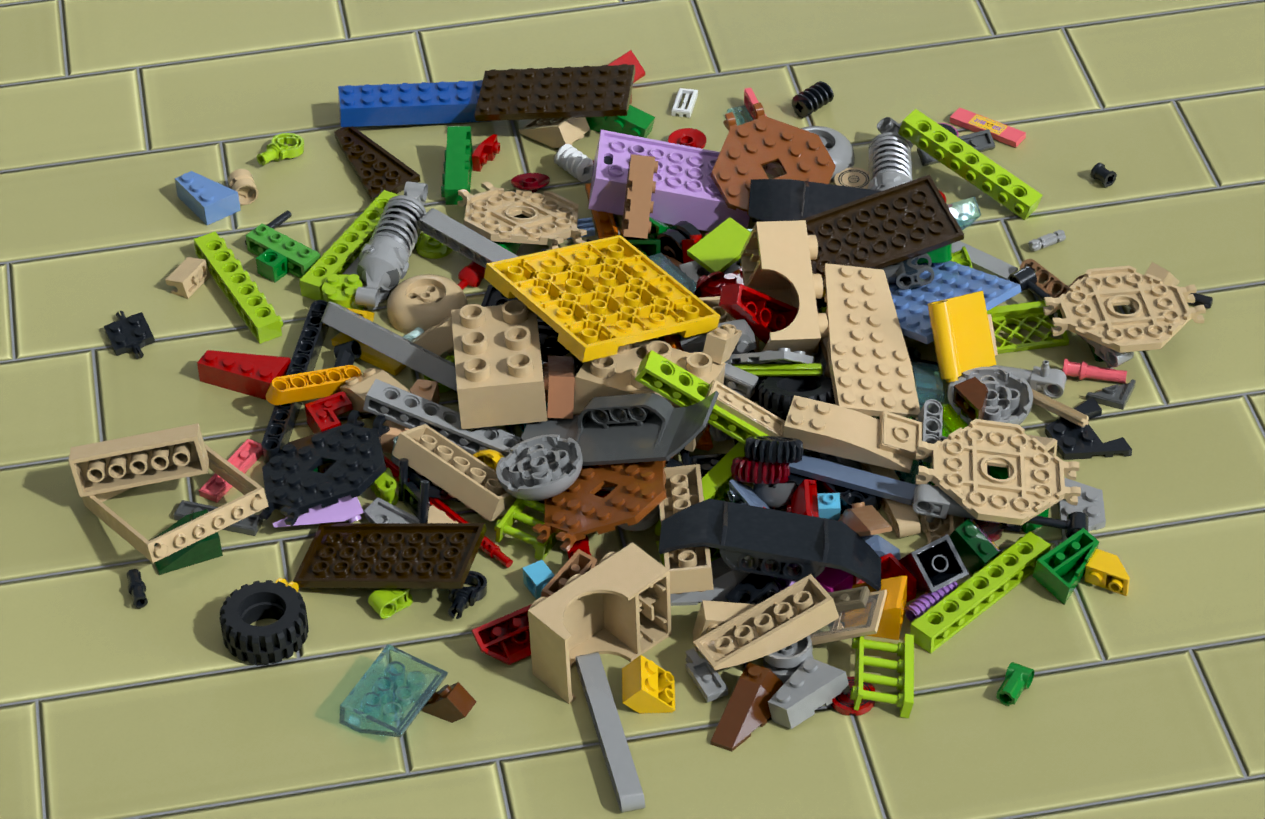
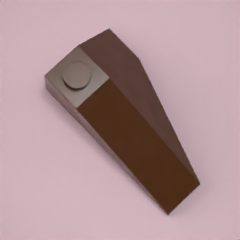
(747, 707)

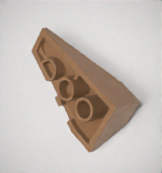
(865, 520)

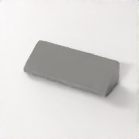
(739, 380)

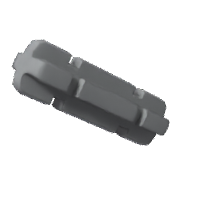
(1047, 240)

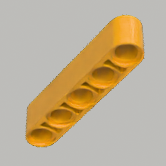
(309, 384)

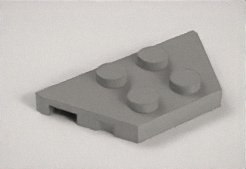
(1089, 502)

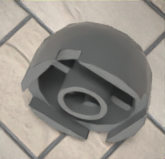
(776, 495)

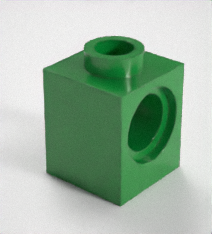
(272, 265)

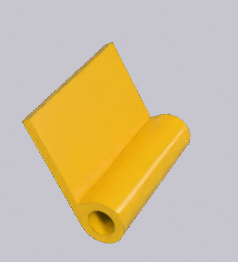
(961, 334)

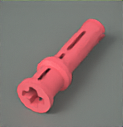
(1084, 371)

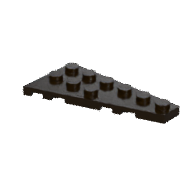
(373, 164)

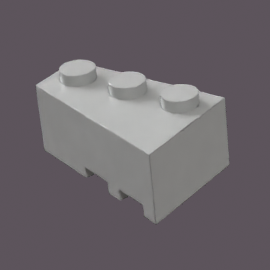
(745, 344)
(806, 691)

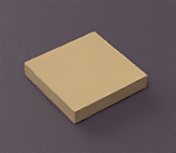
(899, 434)

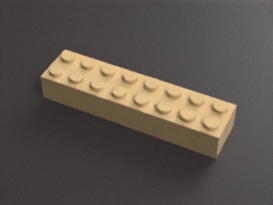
(690, 566)

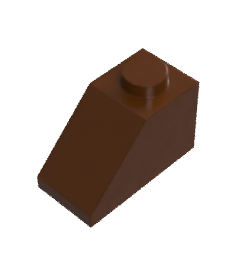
(971, 397)

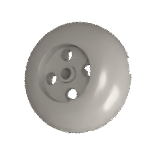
(837, 147)
(1007, 397)
(540, 467)

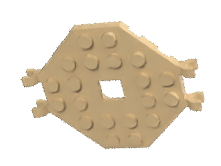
(549, 220)
(1157, 308)
(1033, 474)

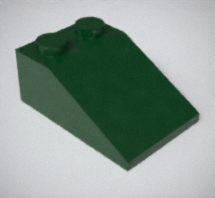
(198, 552)

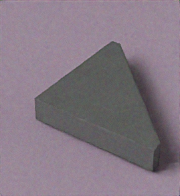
(1114, 395)

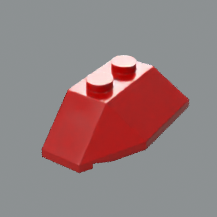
(805, 499)
(506, 637)

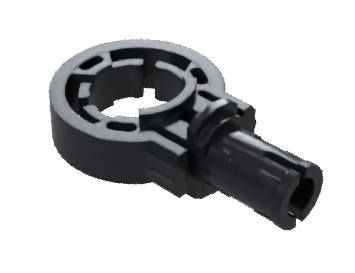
(461, 597)

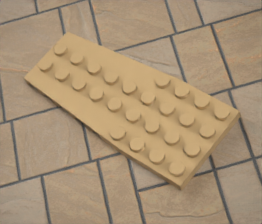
(867, 344)

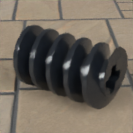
(812, 99)

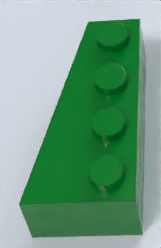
(457, 164)

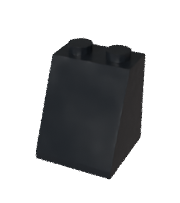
(935, 565)

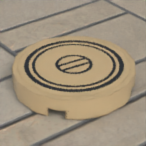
(853, 177)

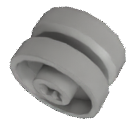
(787, 660)

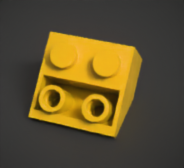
(647, 687)

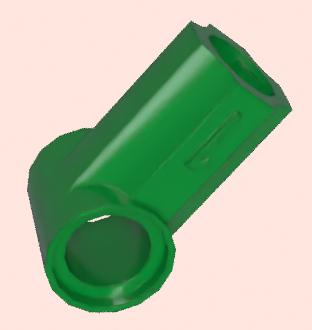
(1016, 679)

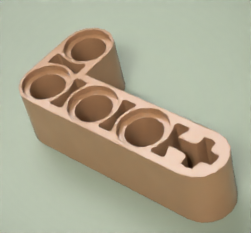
(1052, 284)

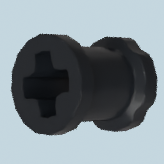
(1104, 175)

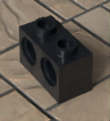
(753, 590)

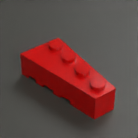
(759, 310)
(241, 371)

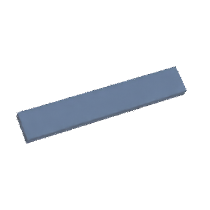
(854, 479)

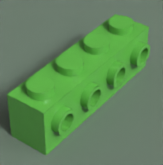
(299, 257)

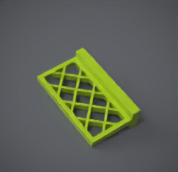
(1019, 315)

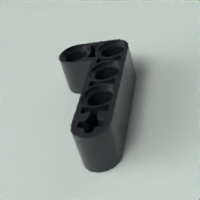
(847, 495)

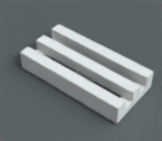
(681, 111)

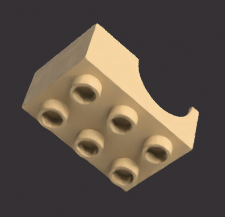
(779, 265)
(498, 365)
(617, 374)
(611, 609)

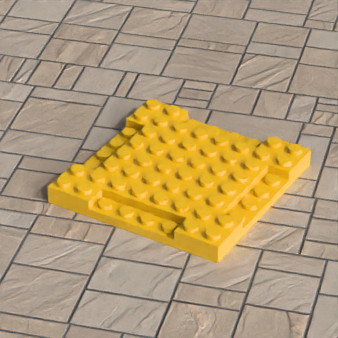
(601, 296)

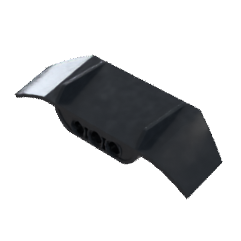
(797, 199)
(771, 535)

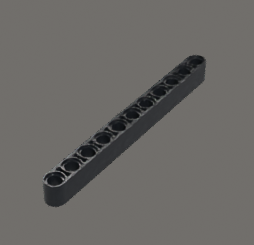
(303, 360)

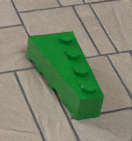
(635, 123)

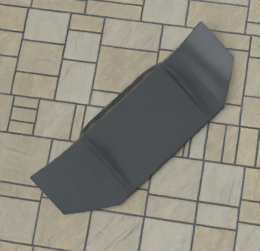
(629, 428)

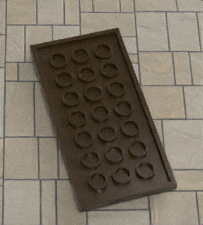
(555, 93)
(884, 227)
(390, 555)

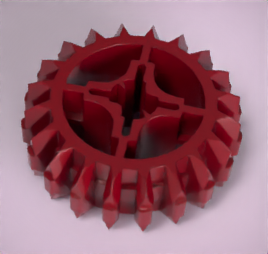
(759, 472)

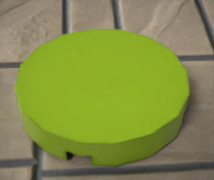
(431, 248)

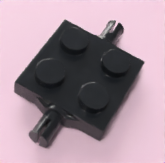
(129, 334)

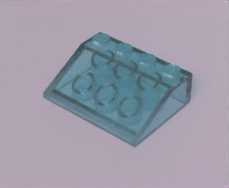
(390, 694)

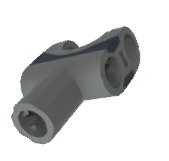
(907, 273)

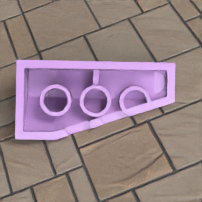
(346, 509)

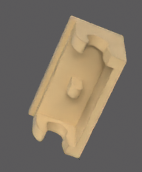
(188, 276)

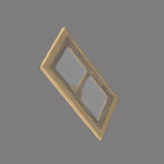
(853, 622)

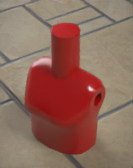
(471, 275)

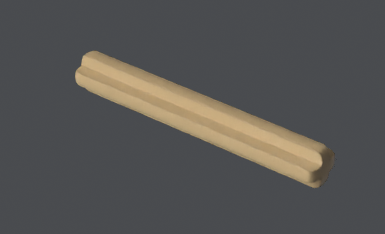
(1060, 409)

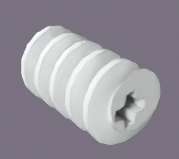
(574, 162)

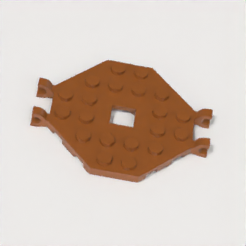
(764, 142)
(581, 512)

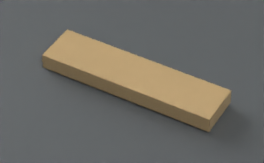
(746, 410)

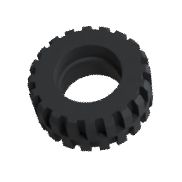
(777, 392)
(266, 642)

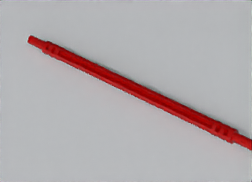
(487, 546)

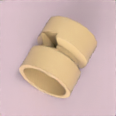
(243, 182)

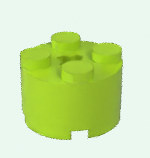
(342, 290)

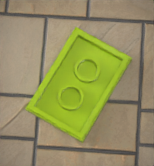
(720, 247)

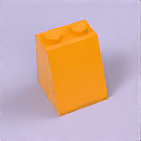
(894, 606)

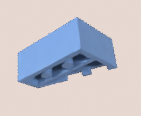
(206, 197)

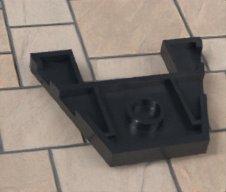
(1083, 442)

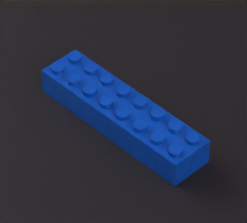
(408, 103)

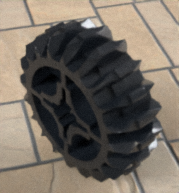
(773, 449)

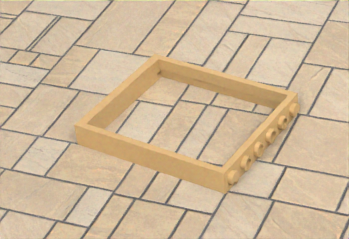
(195, 530)

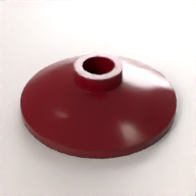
(530, 181)

